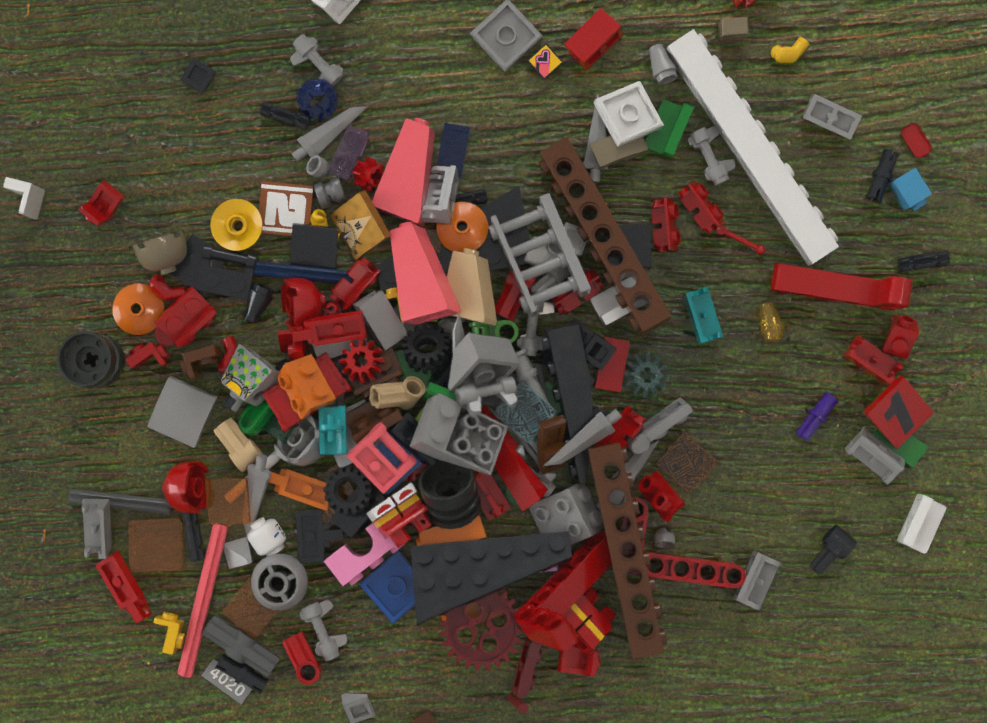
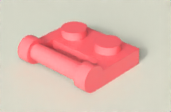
(375, 464)

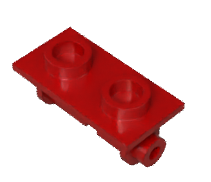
(709, 213)
(666, 215)
(363, 276)
(569, 301)
(628, 425)
(492, 499)

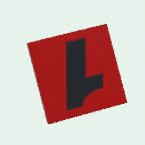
(898, 412)

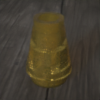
(770, 323)

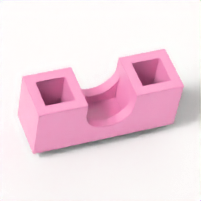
(348, 565)

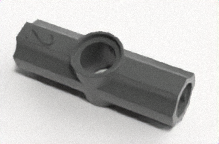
(241, 645)

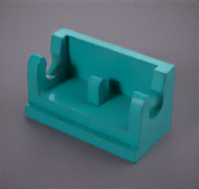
(702, 315)

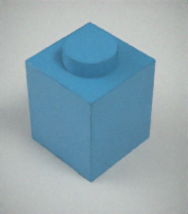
(910, 190)

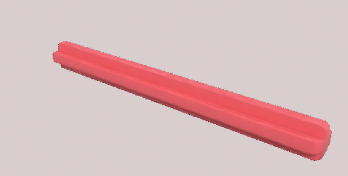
(202, 600)

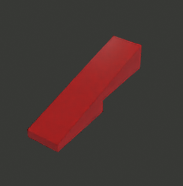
(515, 472)

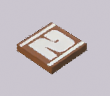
(283, 205)

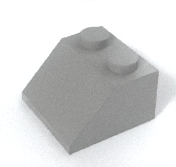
(481, 361)

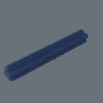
(293, 271)

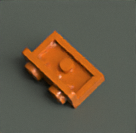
(305, 385)

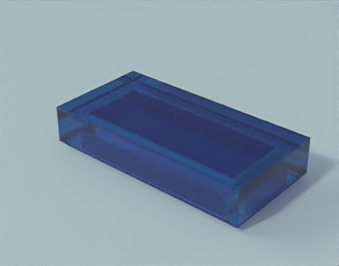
(453, 147)

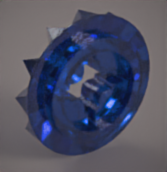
(317, 87)

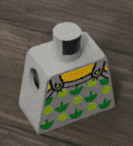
(248, 378)

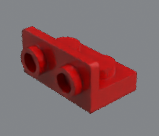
(186, 317)

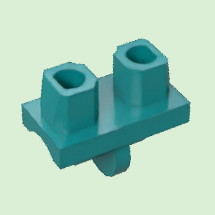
(333, 430)

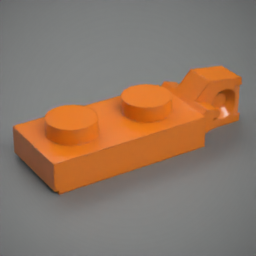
(300, 488)

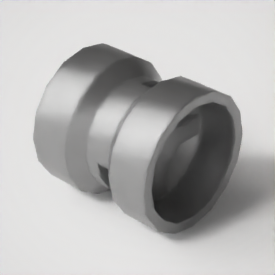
(330, 193)

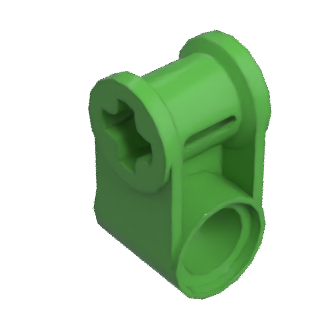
(494, 331)

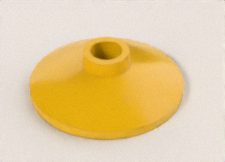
(227, 215)

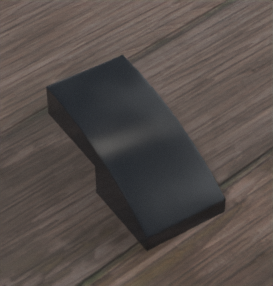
(596, 348)
(404, 431)

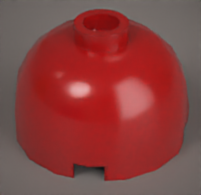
(301, 301)
(186, 487)

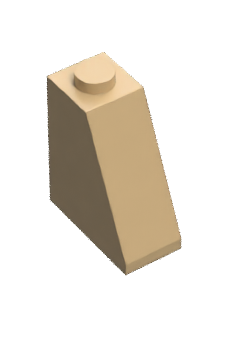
(472, 286)

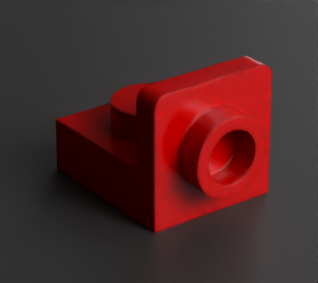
(295, 349)

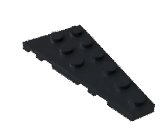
(505, 208)
(470, 570)

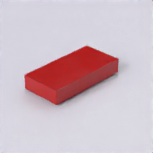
(612, 374)

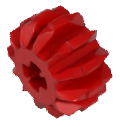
(353, 366)

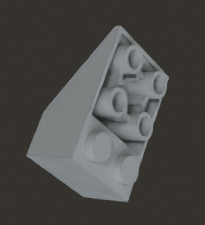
(456, 437)

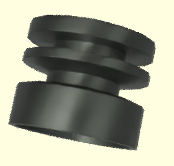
(76, 359)
(449, 494)

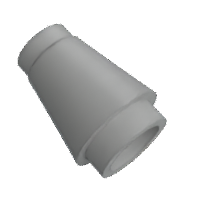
(662, 65)

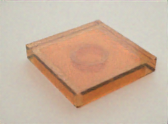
(155, 545)

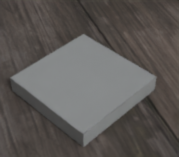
(506, 35)

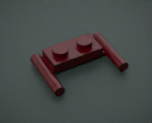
(524, 677)

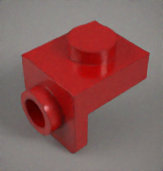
(102, 204)
(901, 336)
(142, 354)
(576, 662)

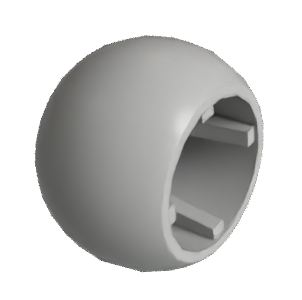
(288, 600)

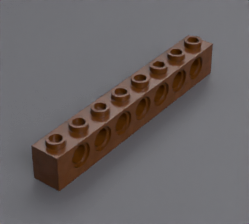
(562, 155)
(639, 643)

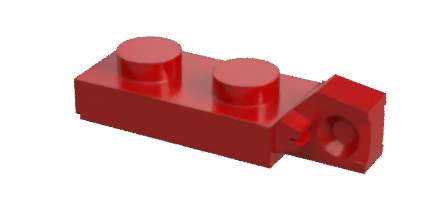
(331, 329)
(123, 586)

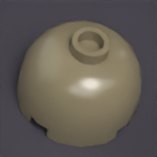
(162, 252)

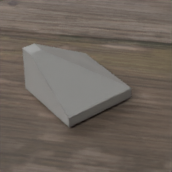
(238, 553)
(357, 707)

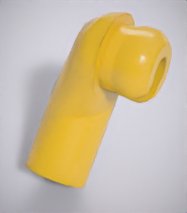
(789, 54)

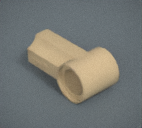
(395, 394)
(240, 448)

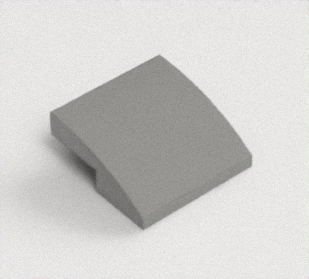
(182, 411)

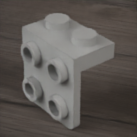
(568, 511)

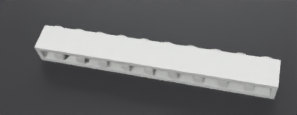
(751, 147)

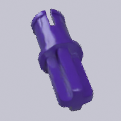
(816, 416)

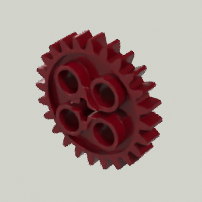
(504, 636)

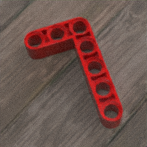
(886, 294)
(668, 561)
(544, 612)

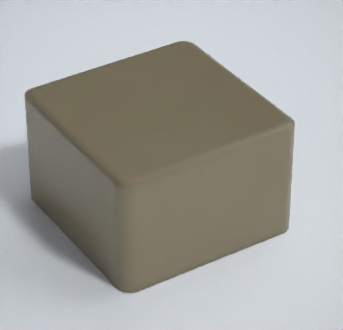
(733, 28)

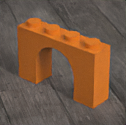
(471, 531)

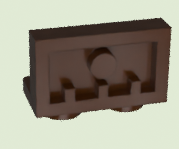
(201, 357)
(391, 373)
(366, 416)

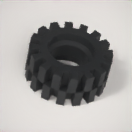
(427, 336)
(334, 483)

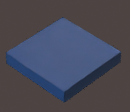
(391, 586)

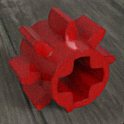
(367, 173)

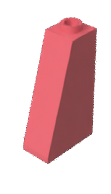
(407, 173)
(420, 277)

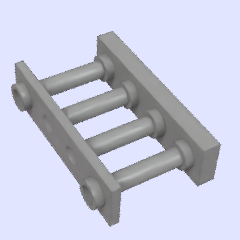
(566, 257)

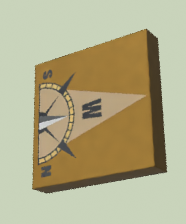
(360, 225)

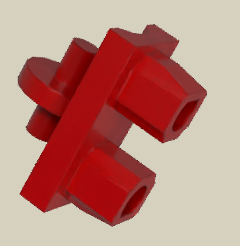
(660, 495)

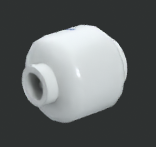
(266, 536)

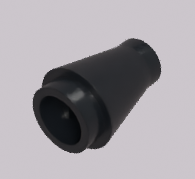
(257, 302)

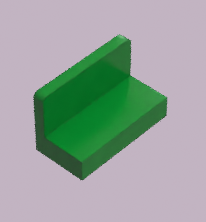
(674, 120)

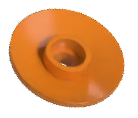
(470, 238)
(142, 322)

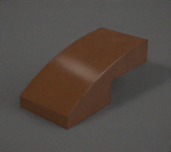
(550, 441)

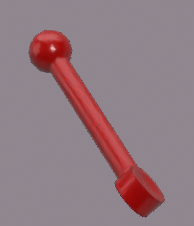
(760, 249)

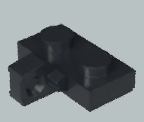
(314, 535)

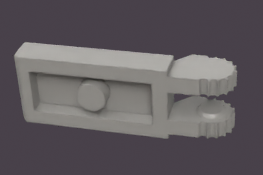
(658, 425)

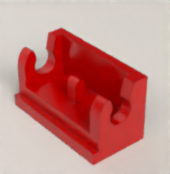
(593, 39)
(872, 360)

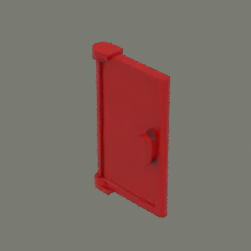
(280, 402)

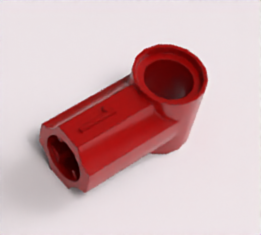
(508, 302)
(301, 655)

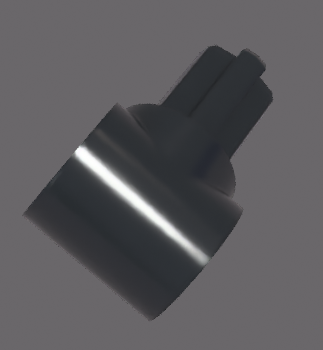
(836, 544)

